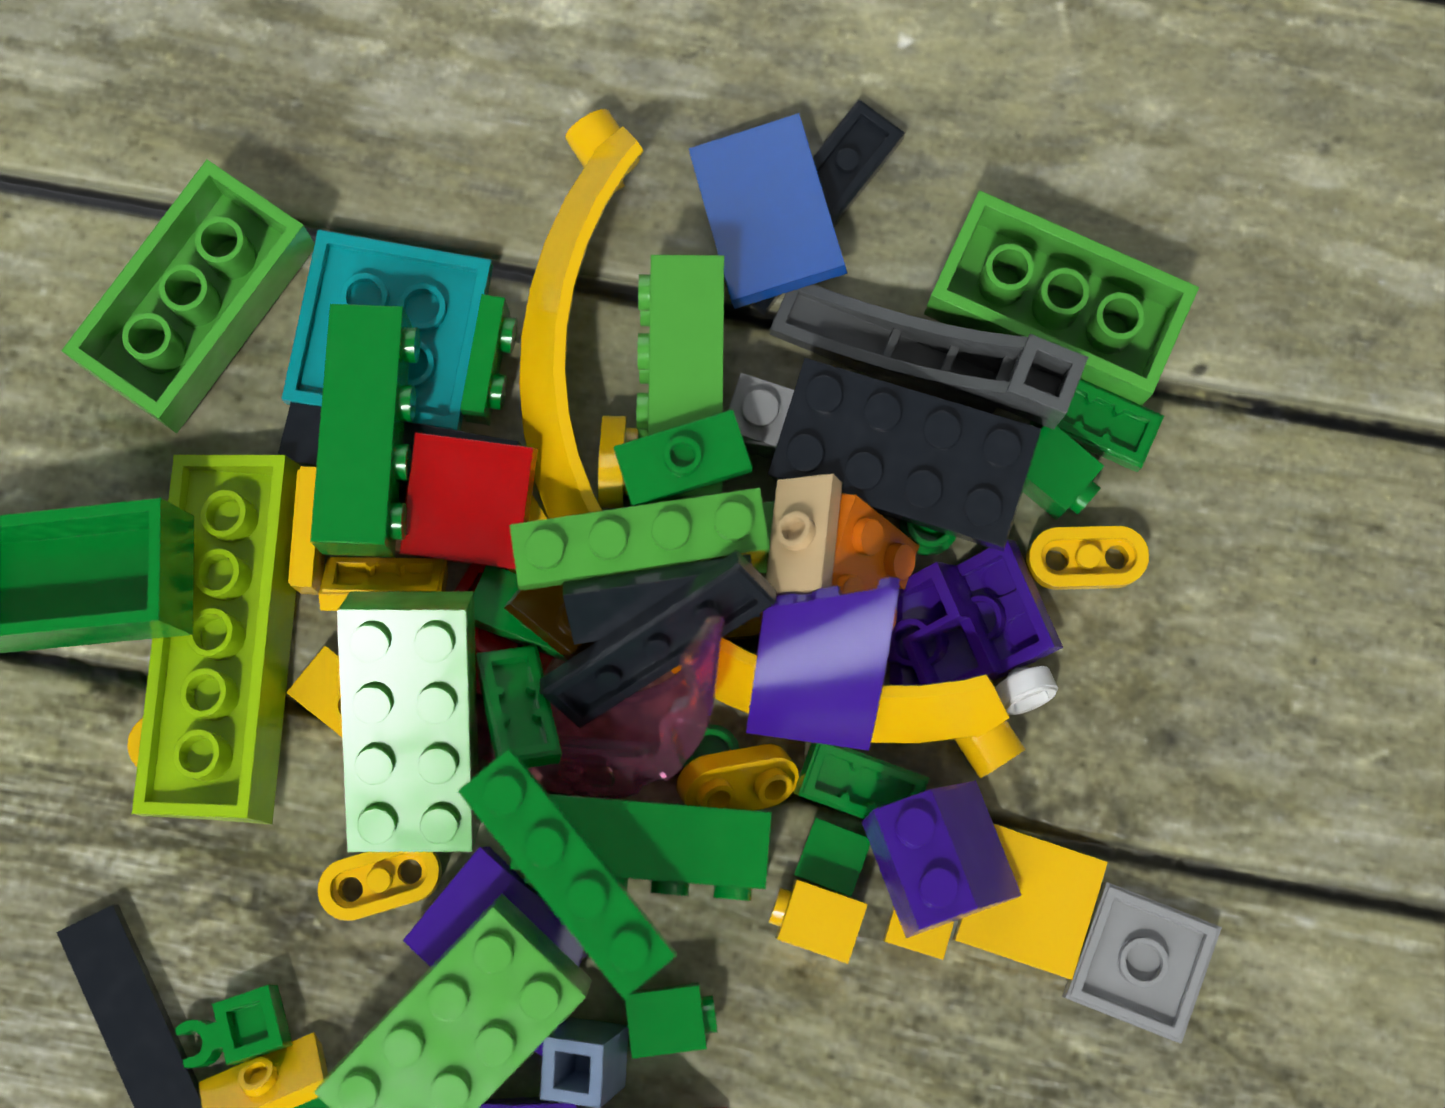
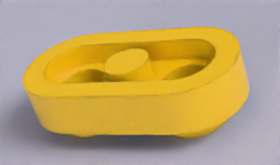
(610, 480)
(1085, 557)
(743, 777)
(381, 883)

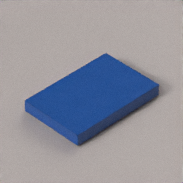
(767, 211)

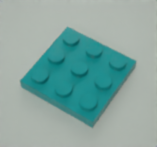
(434, 288)

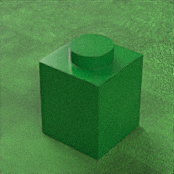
(1061, 474)
(669, 1020)

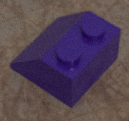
(940, 856)

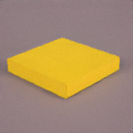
(1050, 917)

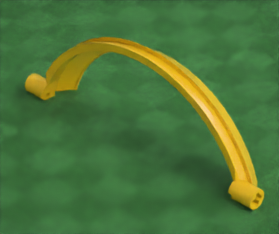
(905, 714)

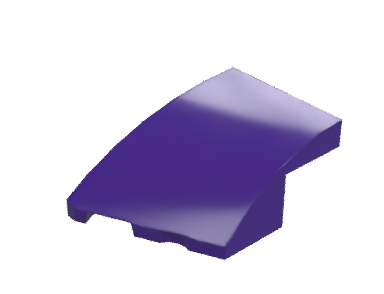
(969, 621)
(823, 665)
(470, 895)

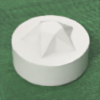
(1026, 689)

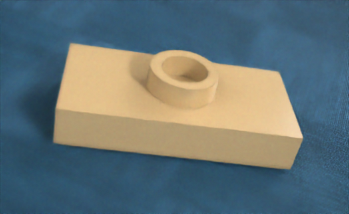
(804, 534)

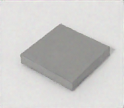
(1142, 962)

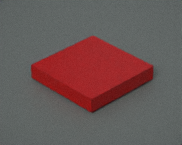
(466, 498)

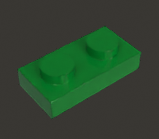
(484, 385)

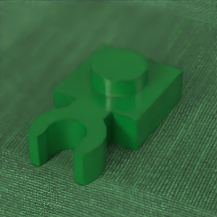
(243, 1029)

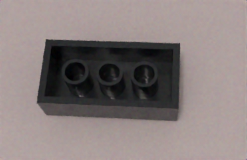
(908, 452)

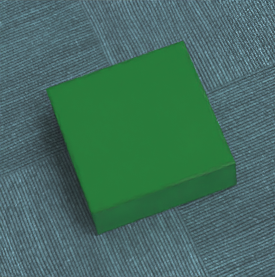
(832, 857)

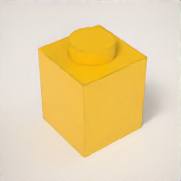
(817, 920)

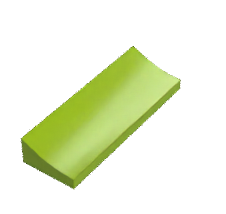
(222, 692)

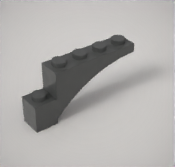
(932, 357)

